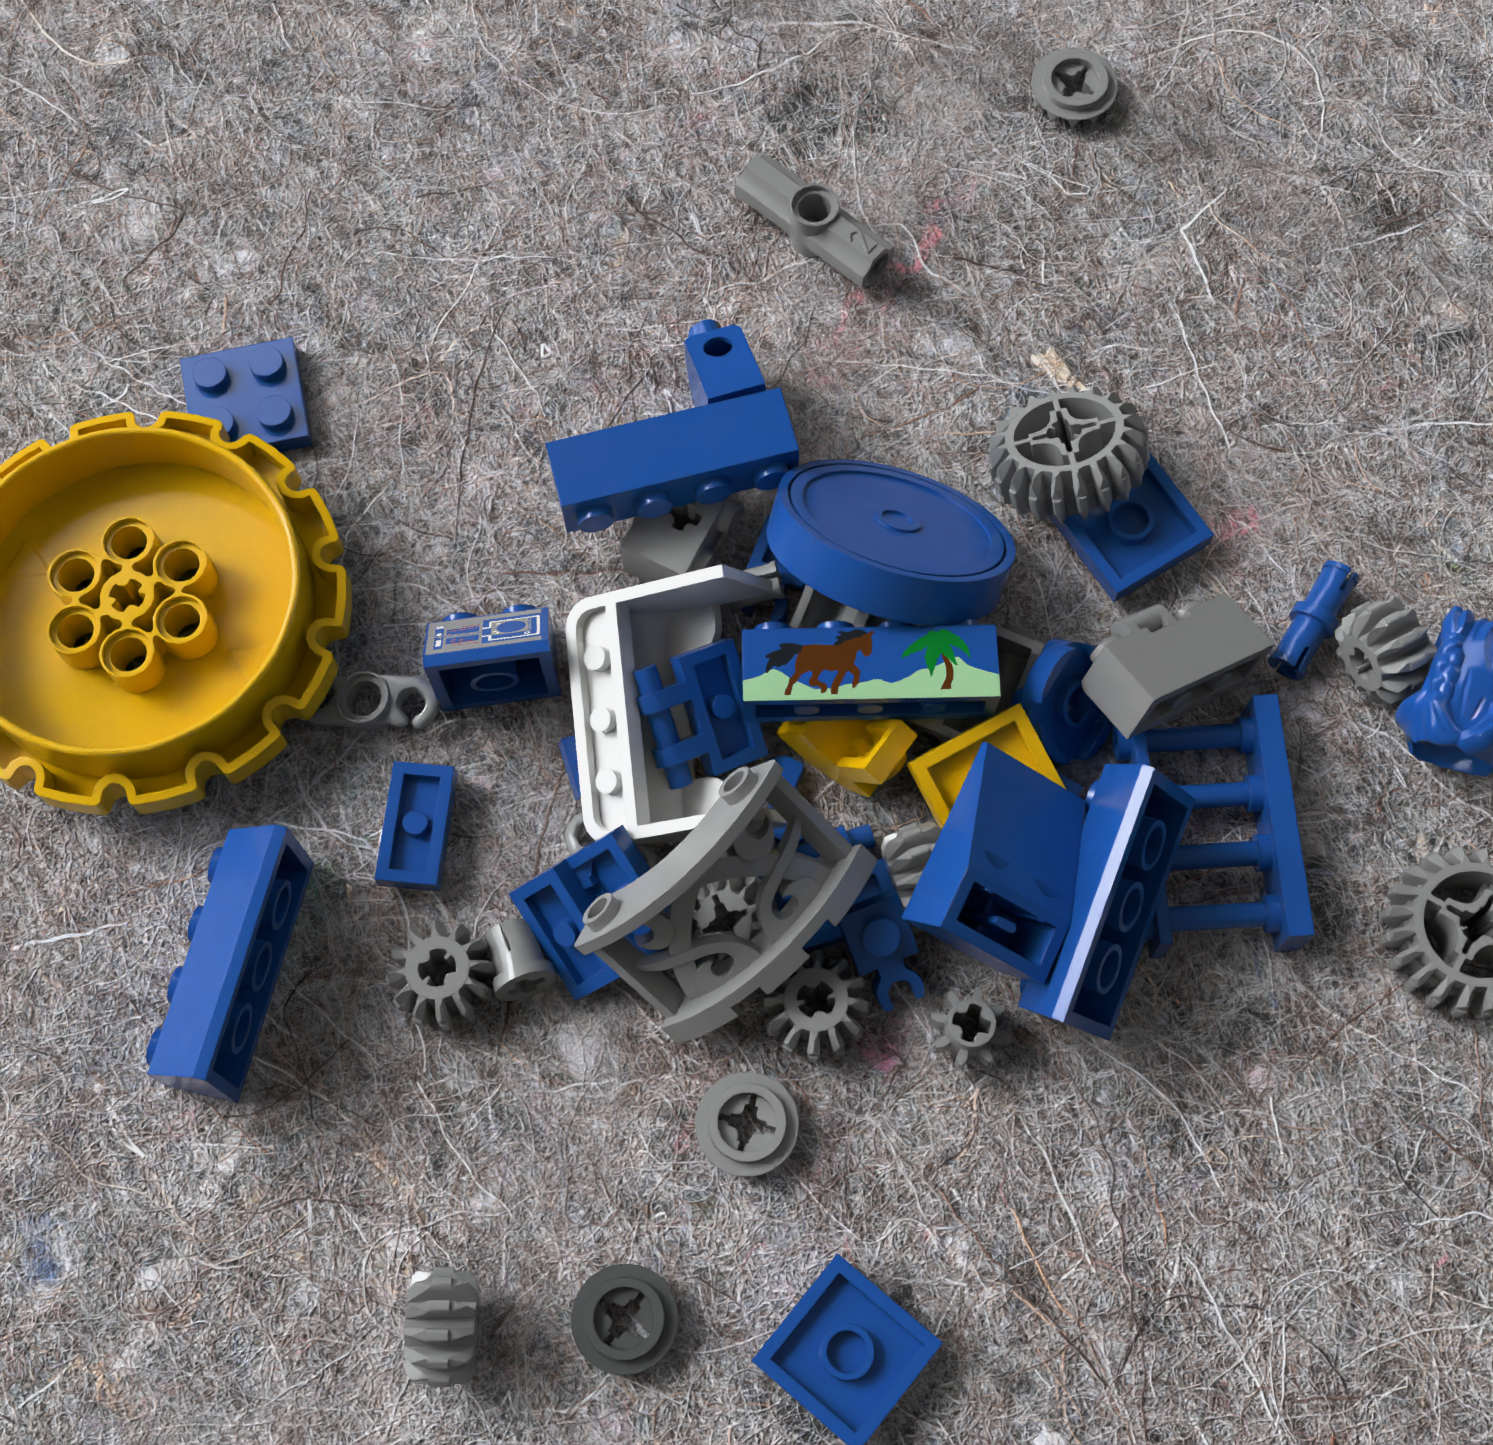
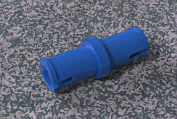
(1313, 620)

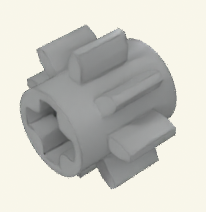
(985, 1025)

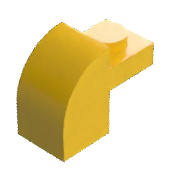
(852, 751)

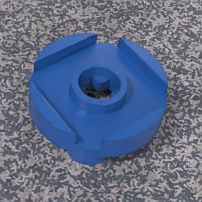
(1045, 699)

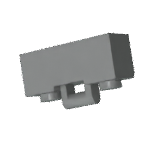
(1172, 663)

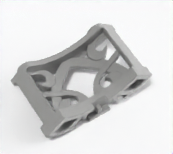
(708, 994)

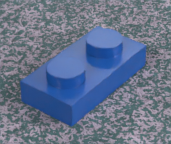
(416, 826)

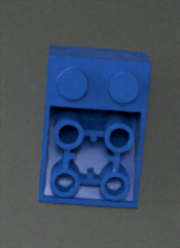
(1003, 868)

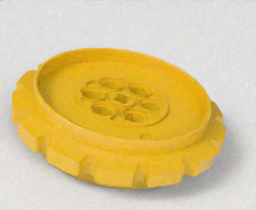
(197, 700)

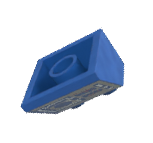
(492, 658)

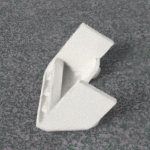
(607, 642)

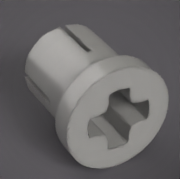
(518, 961)

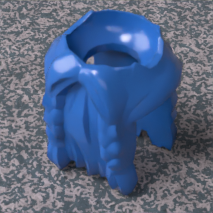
(1453, 711)

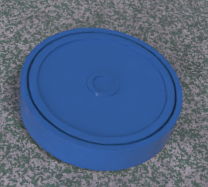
(890, 542)

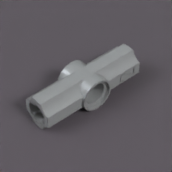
(835, 238)

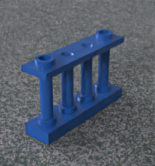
(1274, 848)

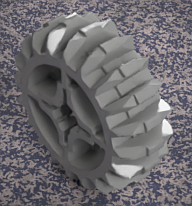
(1069, 454)
(1419, 911)

